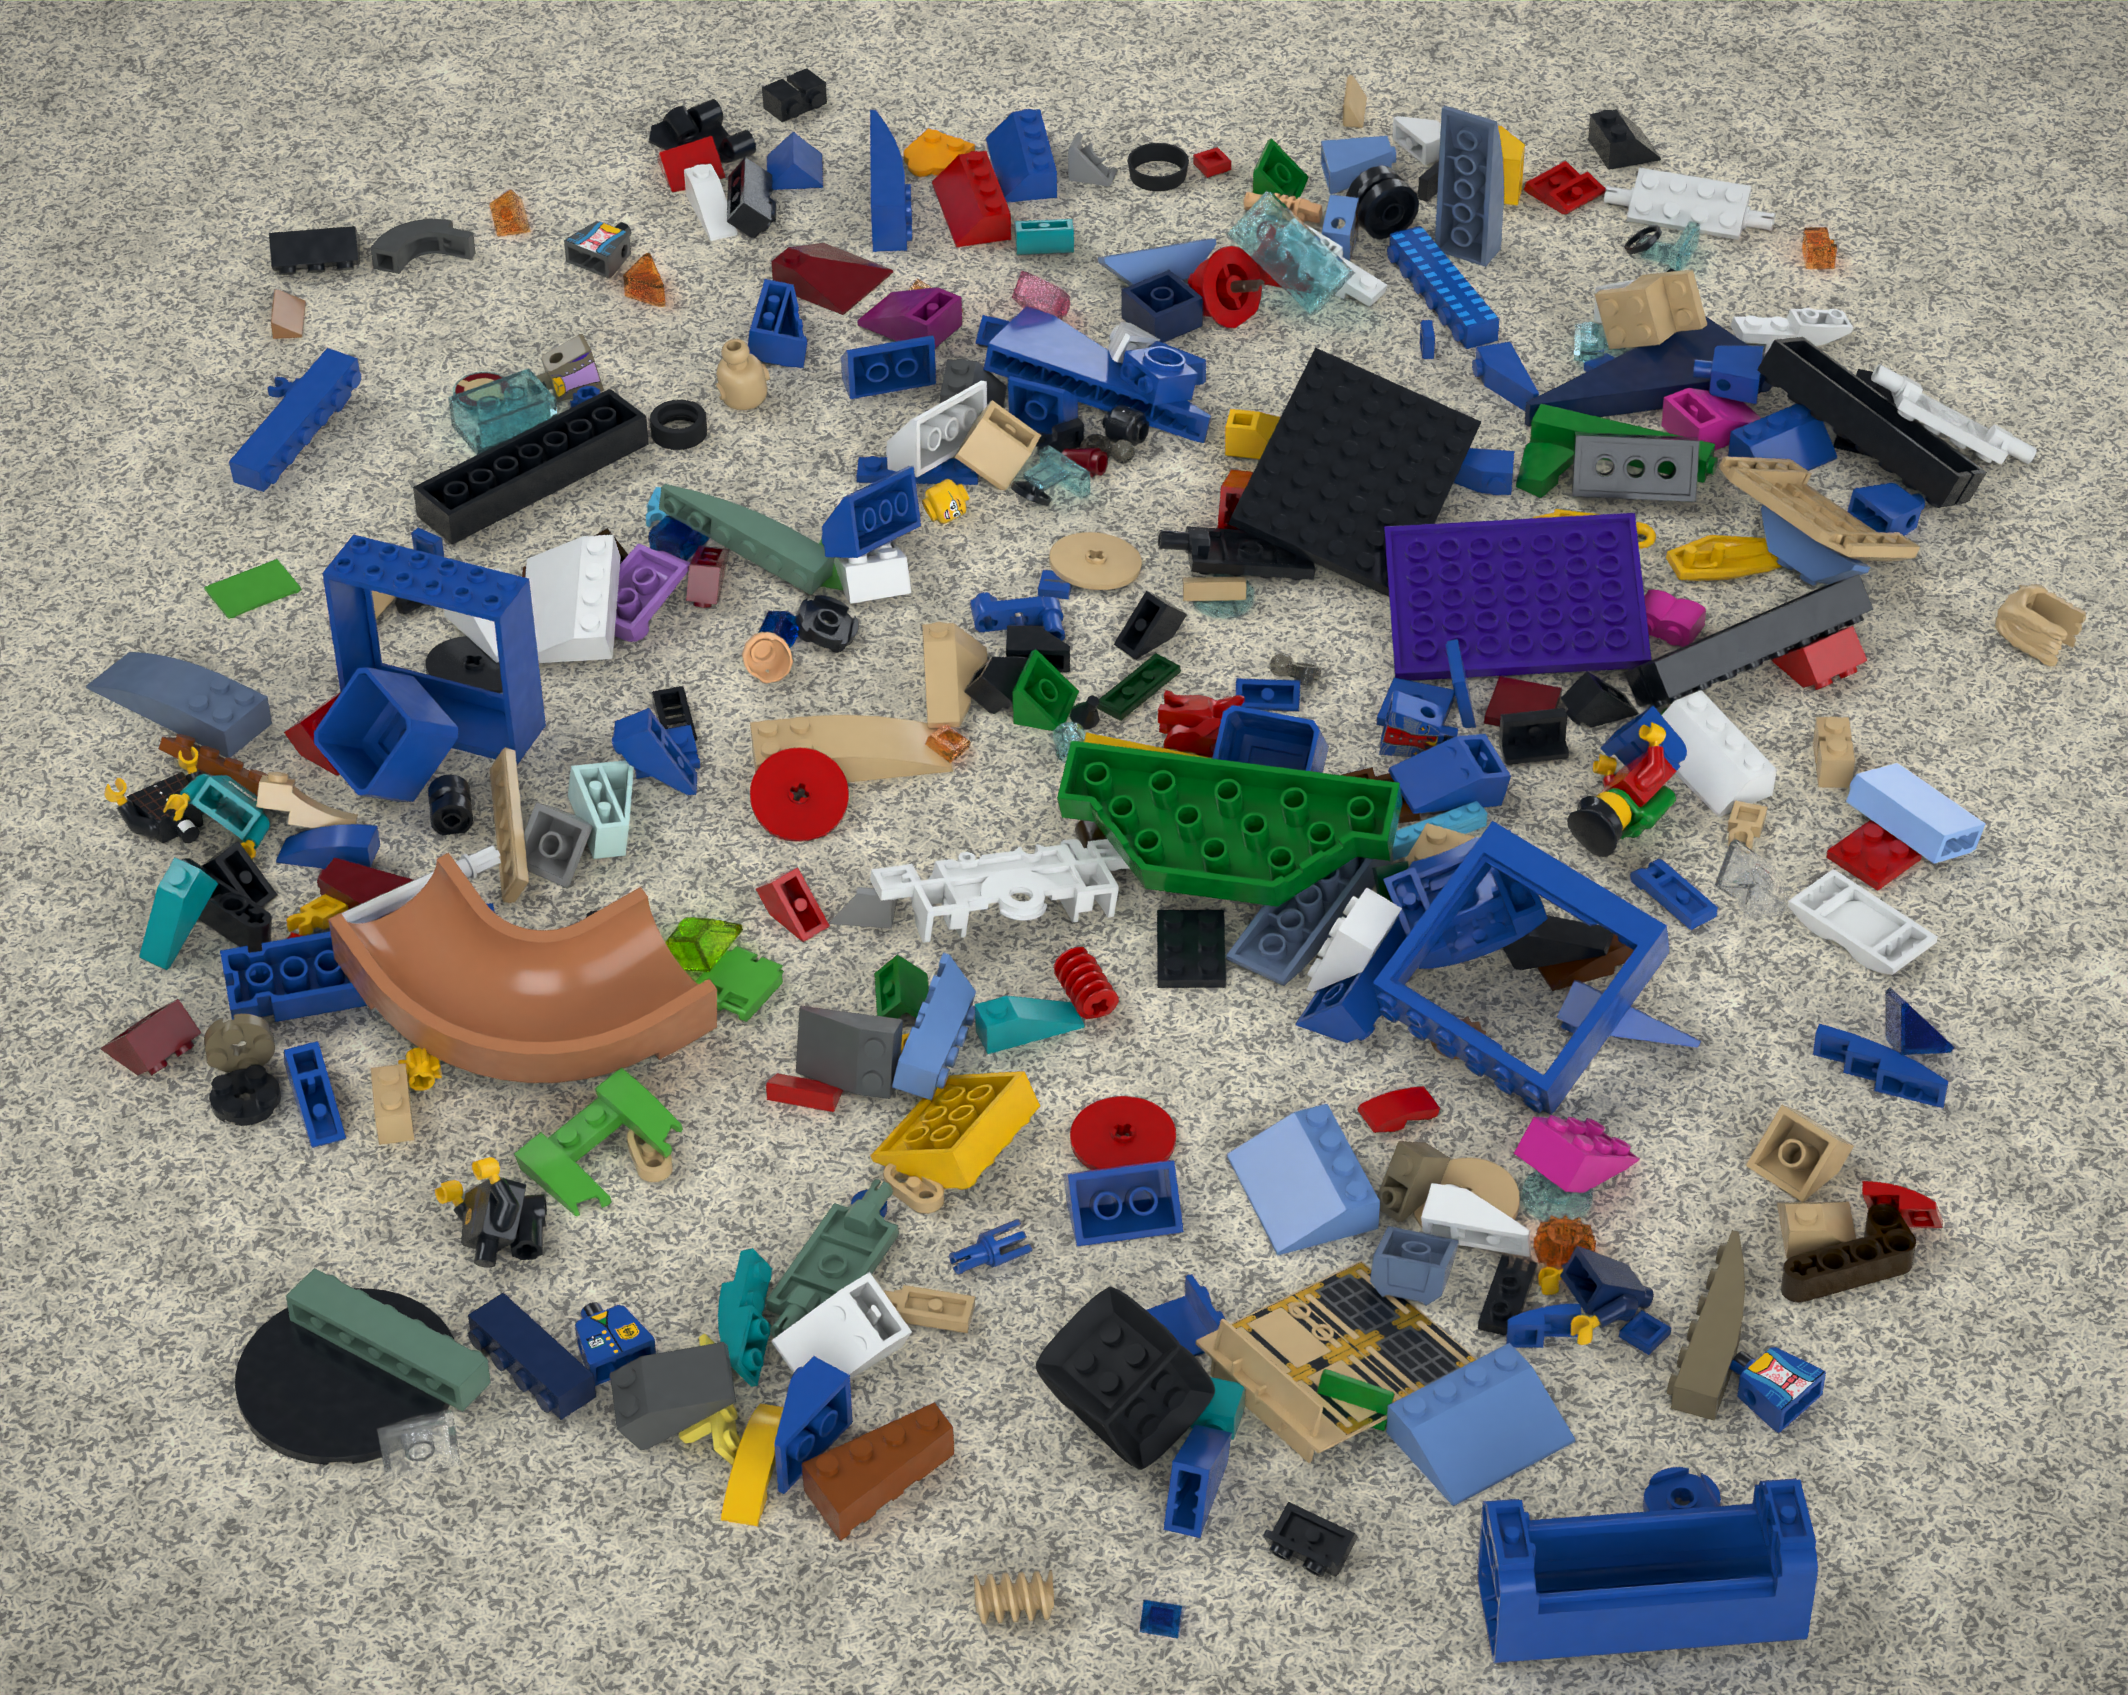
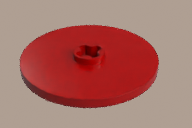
(787, 773)
(1096, 1130)

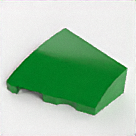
(1542, 466)

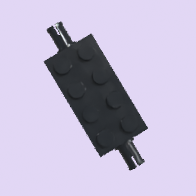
(1235, 554)

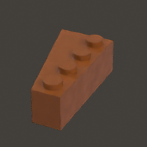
(876, 1467)

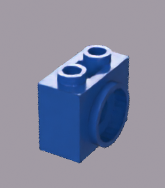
(1159, 374)

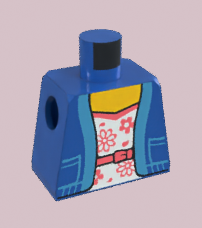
(1777, 1385)

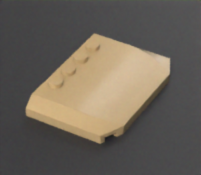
(1784, 490)

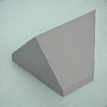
(1086, 166)
(867, 910)

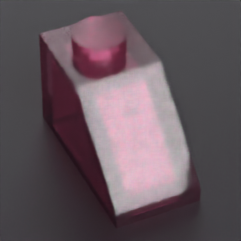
(1041, 295)

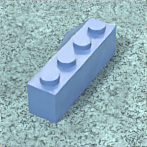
(937, 1032)

